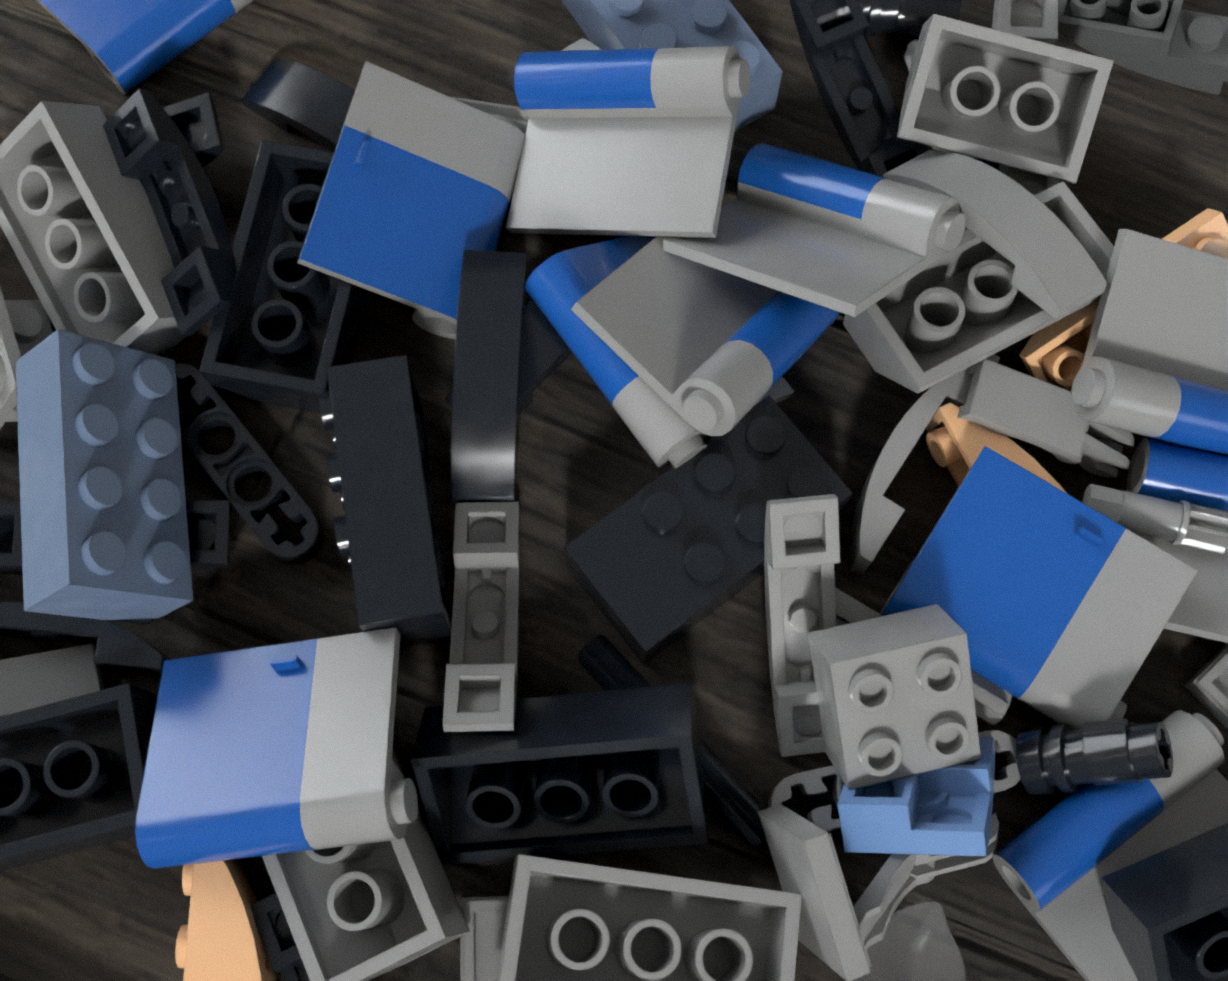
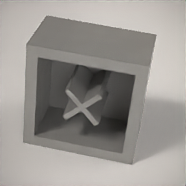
(895, 695)

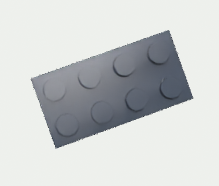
(684, 24)
(101, 482)

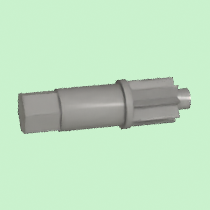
(1161, 518)

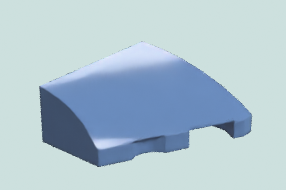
(924, 812)

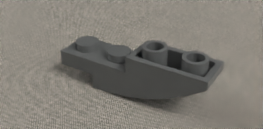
(1152, 39)

